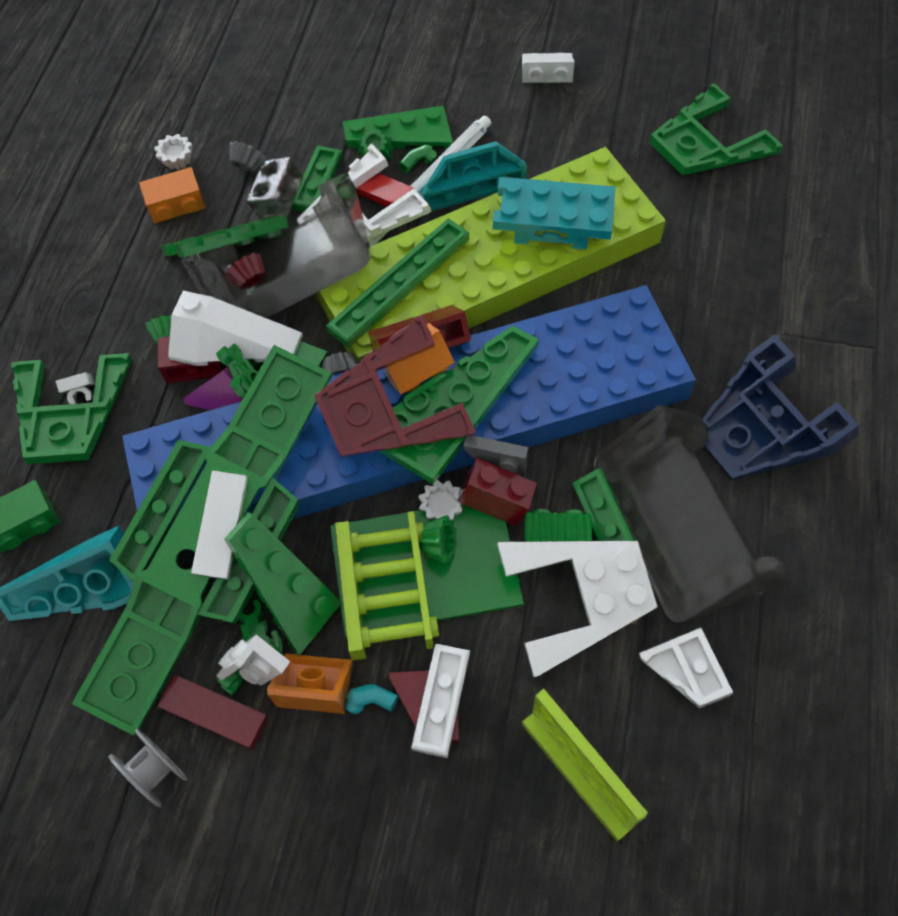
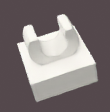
(76, 384)

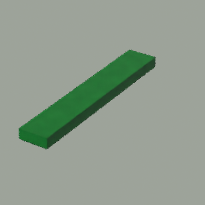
(397, 282)

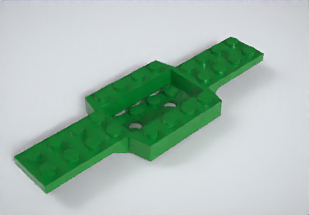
(164, 597)

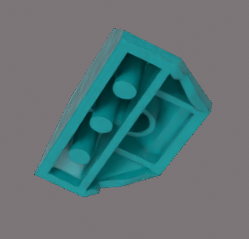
(471, 175)

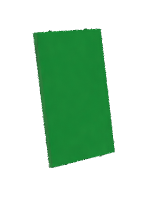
(457, 589)

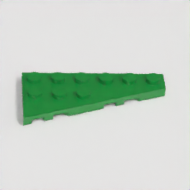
(475, 383)

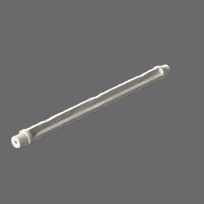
(464, 142)

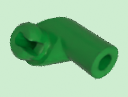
(413, 156)

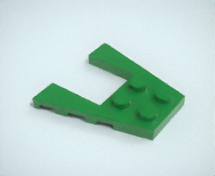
(694, 149)
(237, 235)
(67, 430)

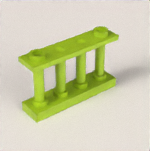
(357, 604)

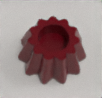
(246, 272)

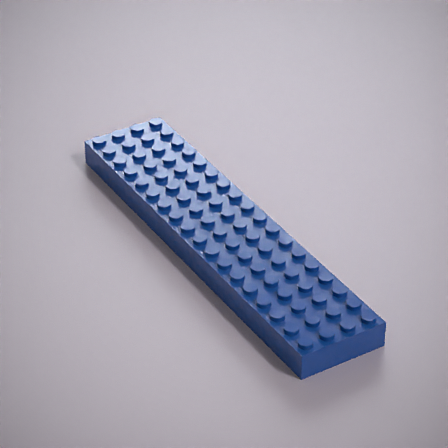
(588, 371)

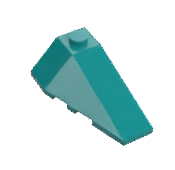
(70, 582)

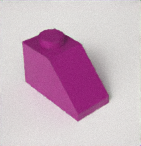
(214, 392)

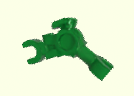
(240, 369)
(250, 628)

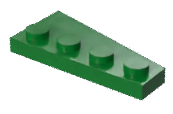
(405, 128)
(283, 582)

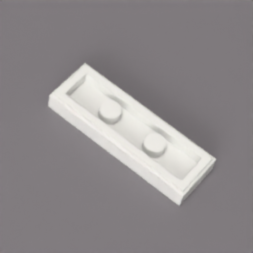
(219, 518)
(441, 701)

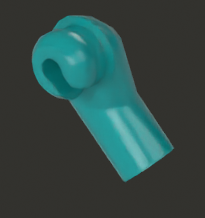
(369, 694)

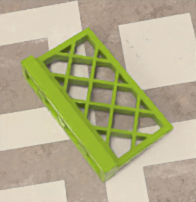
(583, 767)

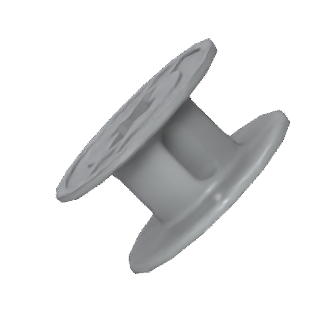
(147, 768)

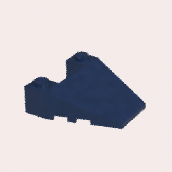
(760, 429)

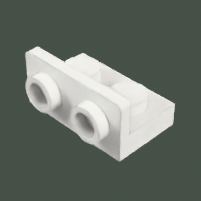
(547, 67)
(255, 659)

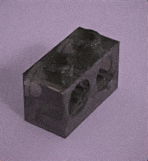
(275, 188)

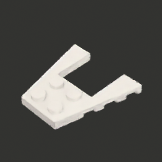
(398, 213)
(610, 584)

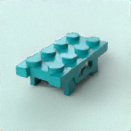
(559, 206)

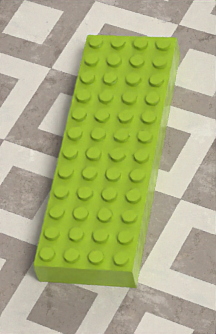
(491, 270)

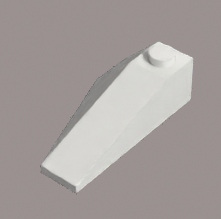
(207, 324)

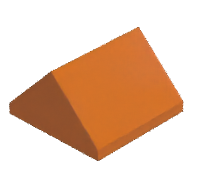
(312, 684)

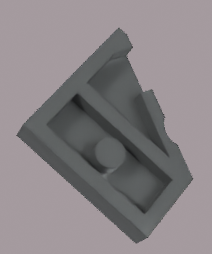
(502, 454)

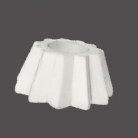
(174, 151)
(440, 500)

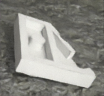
(689, 668)

